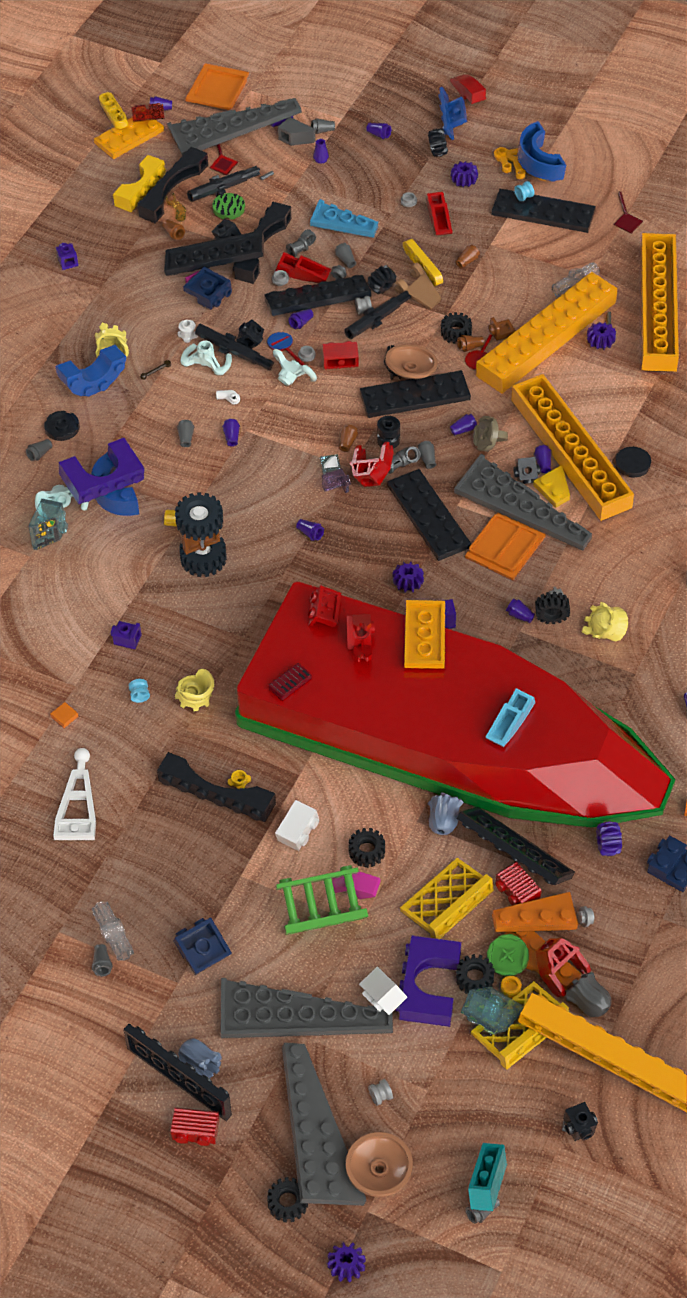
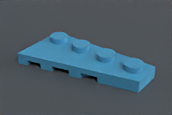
(332, 218)

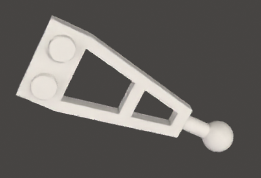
(76, 828)

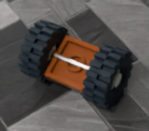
(199, 525)

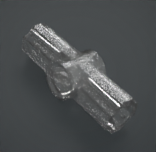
(573, 277)
(112, 931)

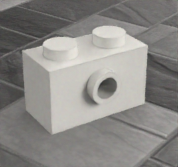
(297, 825)
(382, 991)

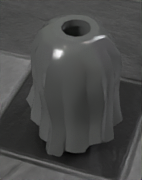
(589, 996)

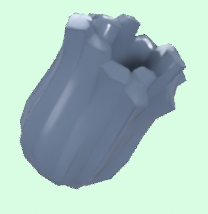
(444, 813)
(200, 1057)

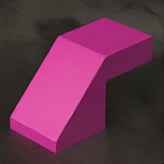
(365, 885)

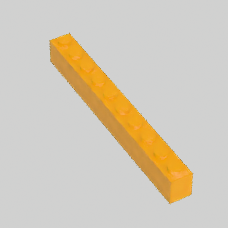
(605, 1050)

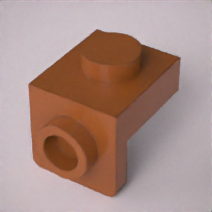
(501, 329)

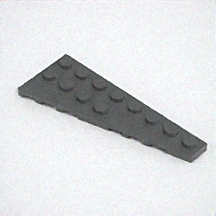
(229, 124)
(501, 493)
(276, 1013)
(316, 1137)

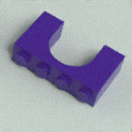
(87, 487)
(422, 955)

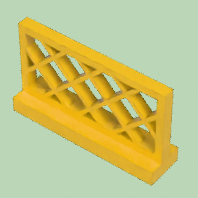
(459, 906)
(519, 1045)

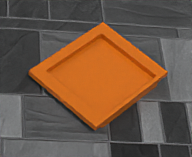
(217, 86)
(504, 545)

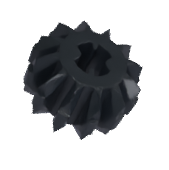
(437, 142)
(382, 279)

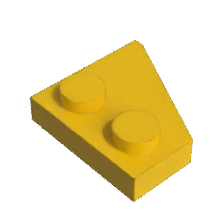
(553, 486)

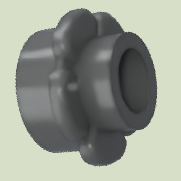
(338, 272)

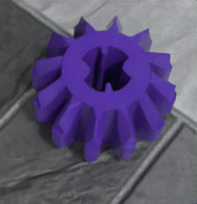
(464, 174)
(601, 335)
(408, 577)
(609, 838)
(346, 1254)

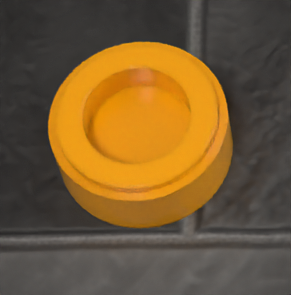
(510, 986)

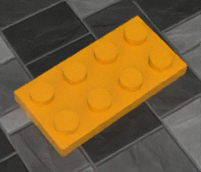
(119, 141)
(425, 634)

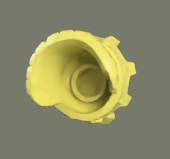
(110, 337)
(606, 622)
(195, 689)

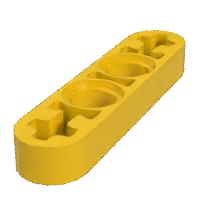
(113, 110)
(416, 254)

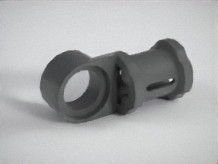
(306, 239)
(401, 458)

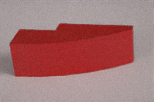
(469, 88)
(439, 213)
(303, 268)

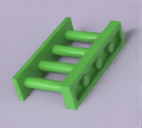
(335, 916)

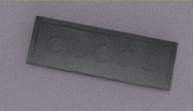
(544, 211)
(214, 253)
(317, 295)
(415, 394)
(429, 514)
(515, 845)
(176, 1071)

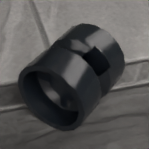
(388, 431)

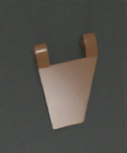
(421, 289)

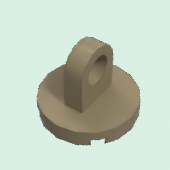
(487, 434)

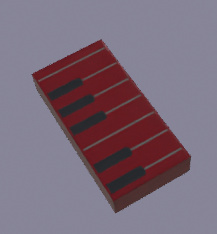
(290, 681)

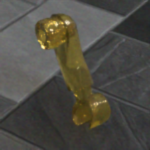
(180, 209)

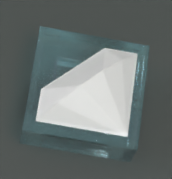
(329, 463)

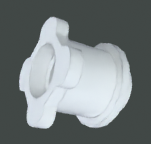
(187, 330)

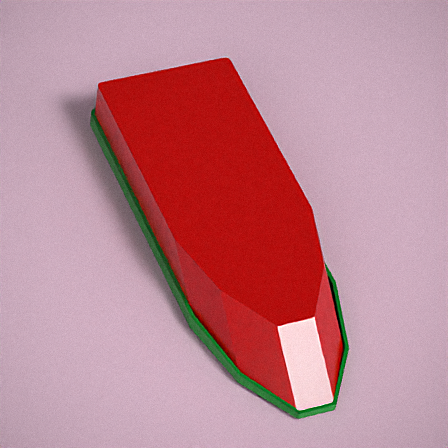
(433, 723)

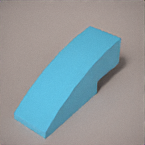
(510, 717)

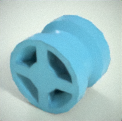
(524, 190)
(139, 690)

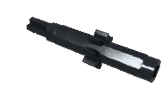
(218, 185)
(373, 316)
(228, 344)

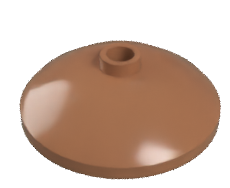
(411, 361)
(376, 1152)

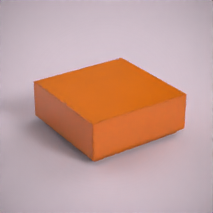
(64, 715)

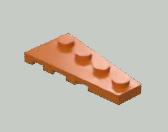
(537, 915)
(565, 974)

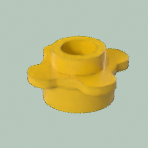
(239, 775)

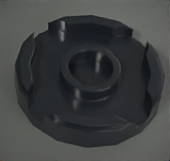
(61, 425)
(633, 461)

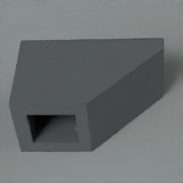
(295, 132)

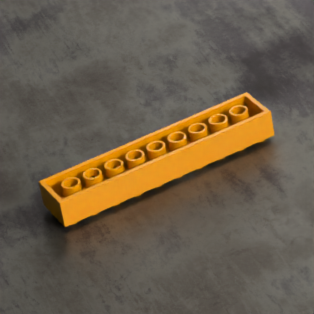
(659, 302)
(546, 332)
(572, 447)

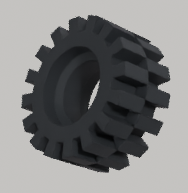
(455, 321)
(552, 607)
(367, 857)
(474, 964)
(282, 1211)

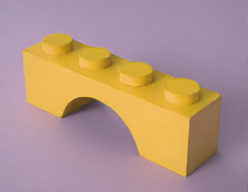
(129, 195)

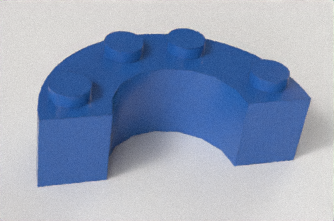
(536, 161)
(96, 376)
(118, 502)

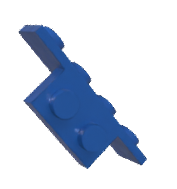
(453, 112)

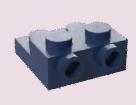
(208, 288)
(670, 863)
(202, 945)

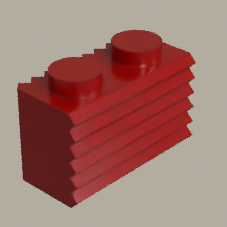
(340, 355)
(517, 885)
(195, 1126)

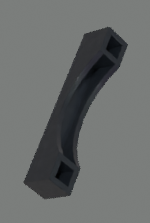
(189, 165)
(275, 220)
(249, 801)

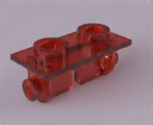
(154, 112)

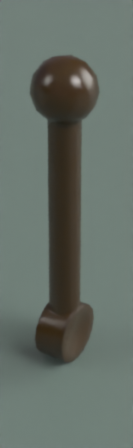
(167, 363)

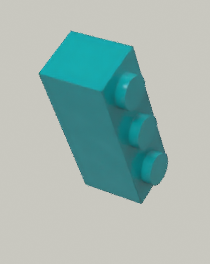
(487, 1177)

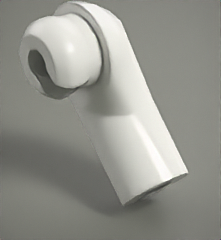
(229, 395)

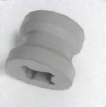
(362, 304)
(380, 1092)

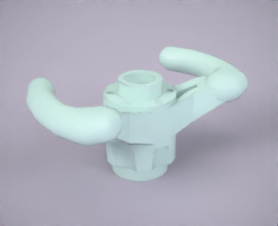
(205, 357)
(291, 369)
(59, 494)

